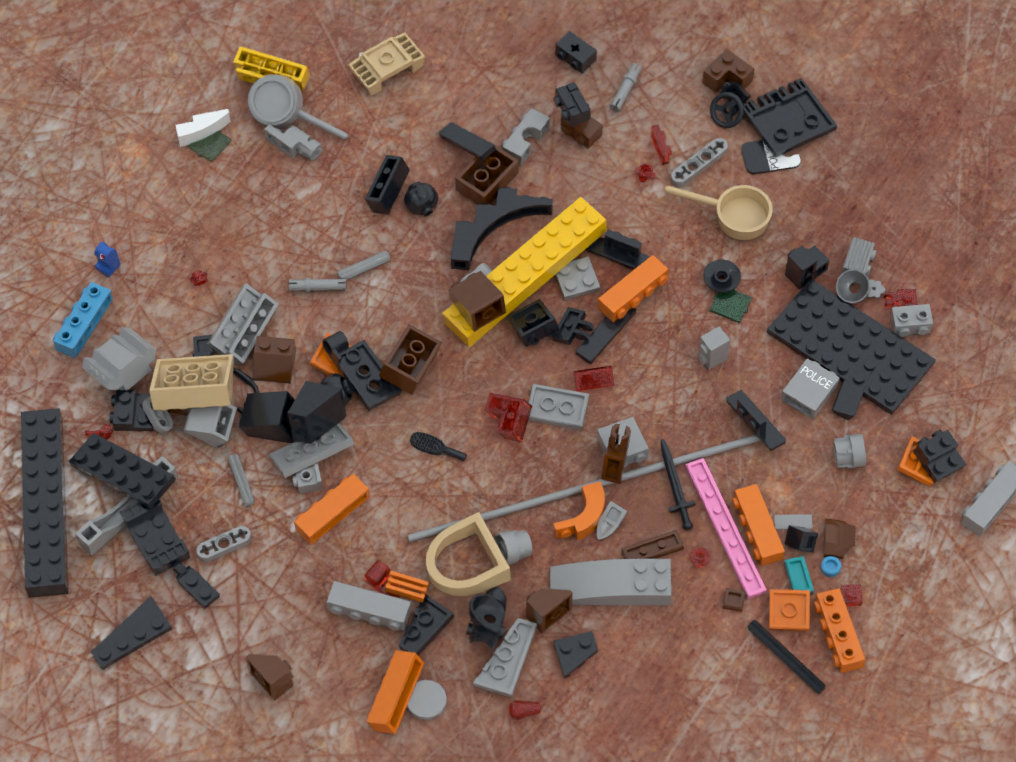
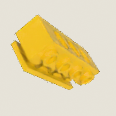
(257, 65)

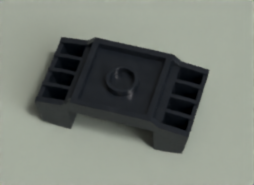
(154, 536)

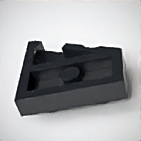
(574, 651)

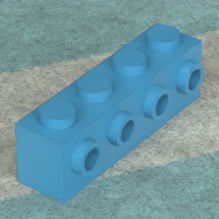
(82, 320)

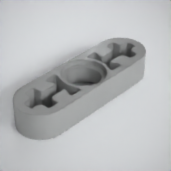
(208, 545)

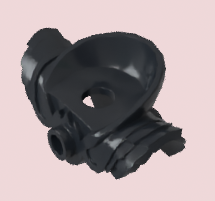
(488, 604)

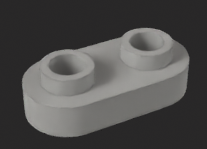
(157, 417)

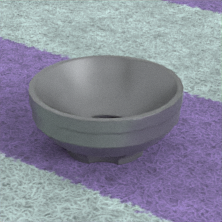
(845, 281)

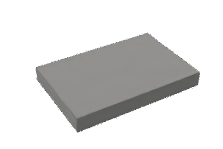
(558, 406)

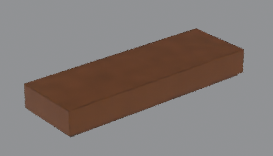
(654, 547)

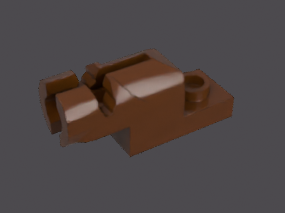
(616, 455)

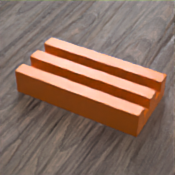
(408, 583)

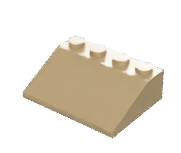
(192, 382)

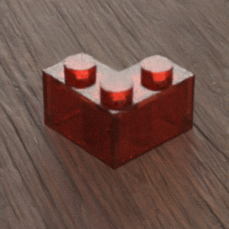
(512, 414)

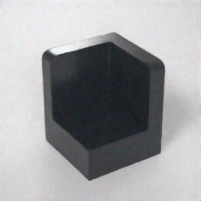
(801, 538)

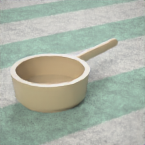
(741, 210)

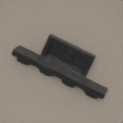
(619, 249)
(756, 420)

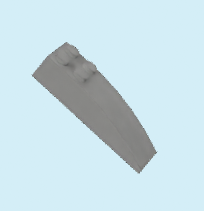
(615, 581)

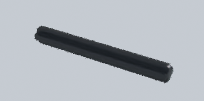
(786, 656)

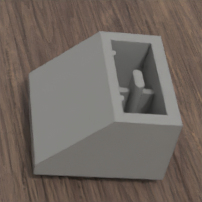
(210, 423)

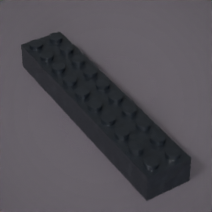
(44, 503)

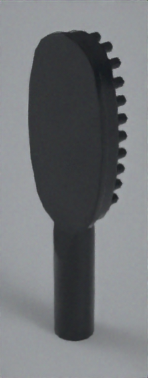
(434, 446)

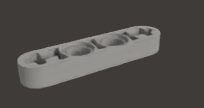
(699, 162)

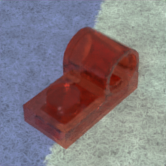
(377, 578)

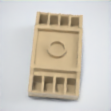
(385, 61)

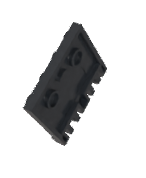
(788, 119)

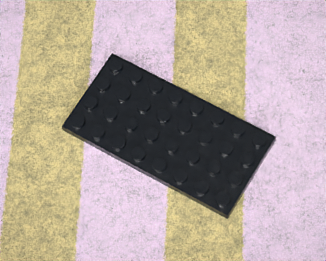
(842, 336)

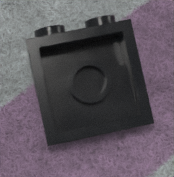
(533, 323)
(129, 412)
(939, 455)

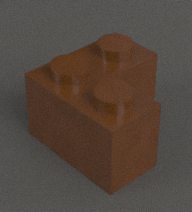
(727, 69)
(584, 133)

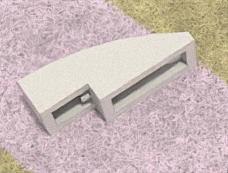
(202, 126)

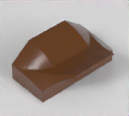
(838, 538)

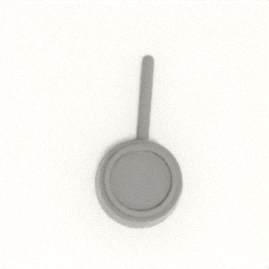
(279, 103)

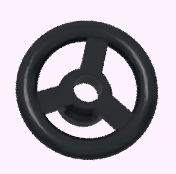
(733, 110)

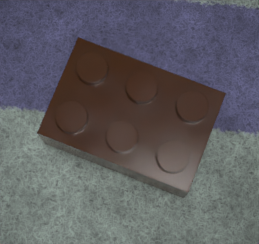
(481, 179)
(410, 359)

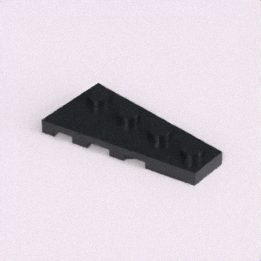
(133, 633)

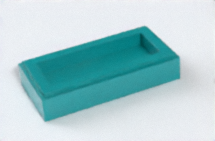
(798, 574)

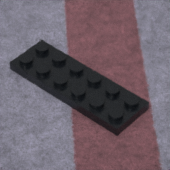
(122, 470)

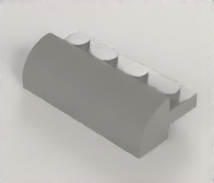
(243, 323)

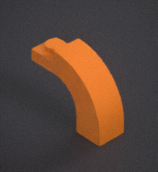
(587, 521)

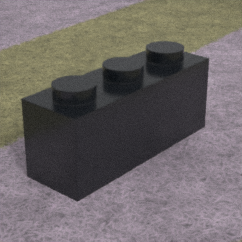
(387, 184)

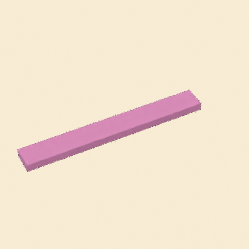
(725, 528)

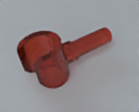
(105, 432)

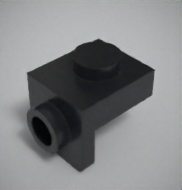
(737, 89)
(201, 347)

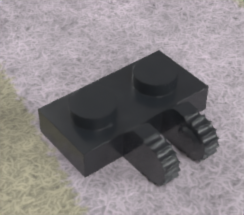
(569, 327)

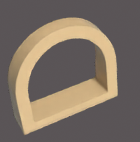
(471, 525)

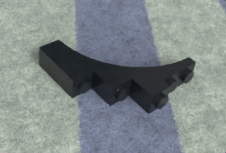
(488, 218)

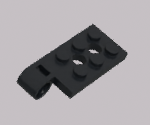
(352, 359)

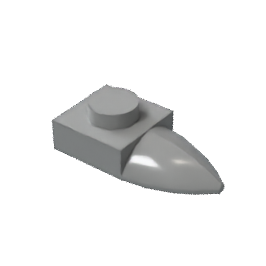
(610, 520)

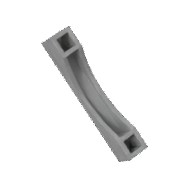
(103, 528)

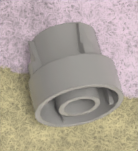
(849, 451)
(514, 545)

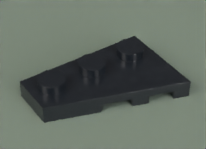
(426, 624)

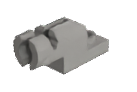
(293, 142)

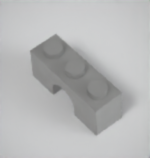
(532, 125)

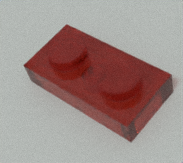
(659, 138)
(593, 378)

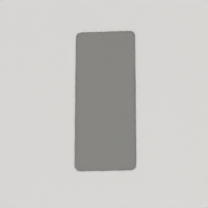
(801, 520)

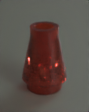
(523, 709)

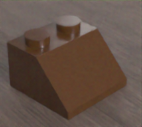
(274, 359)
(548, 606)
(271, 673)

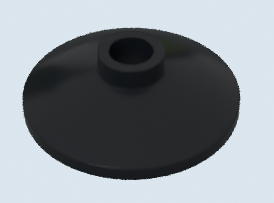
(722, 269)

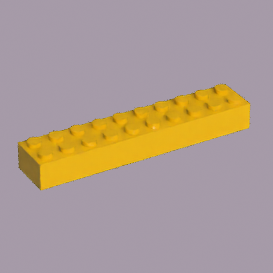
(536, 263)

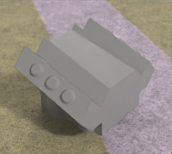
(121, 360)

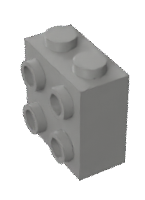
(637, 446)

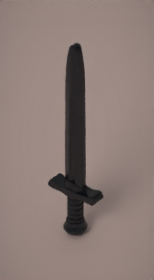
(678, 494)

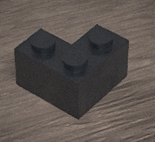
(805, 265)

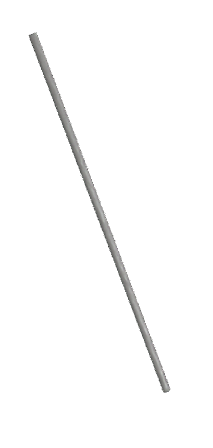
(578, 489)

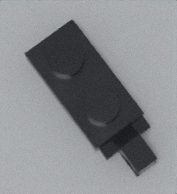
(195, 585)

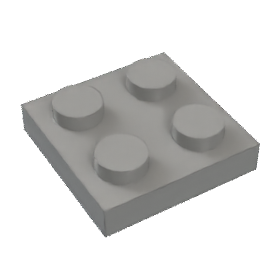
(577, 279)

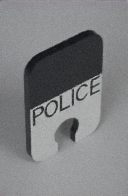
(760, 160)

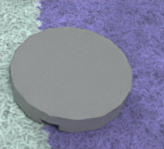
(427, 700)

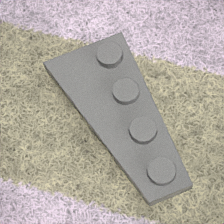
(505, 666)

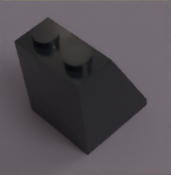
(315, 411)
(267, 416)

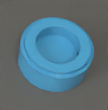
(831, 566)

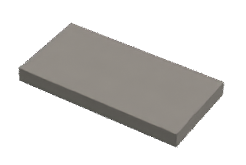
(302, 455)

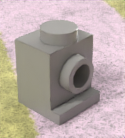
(308, 480)

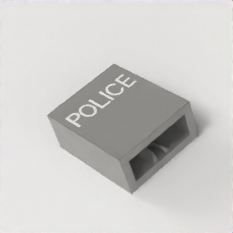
(810, 388)

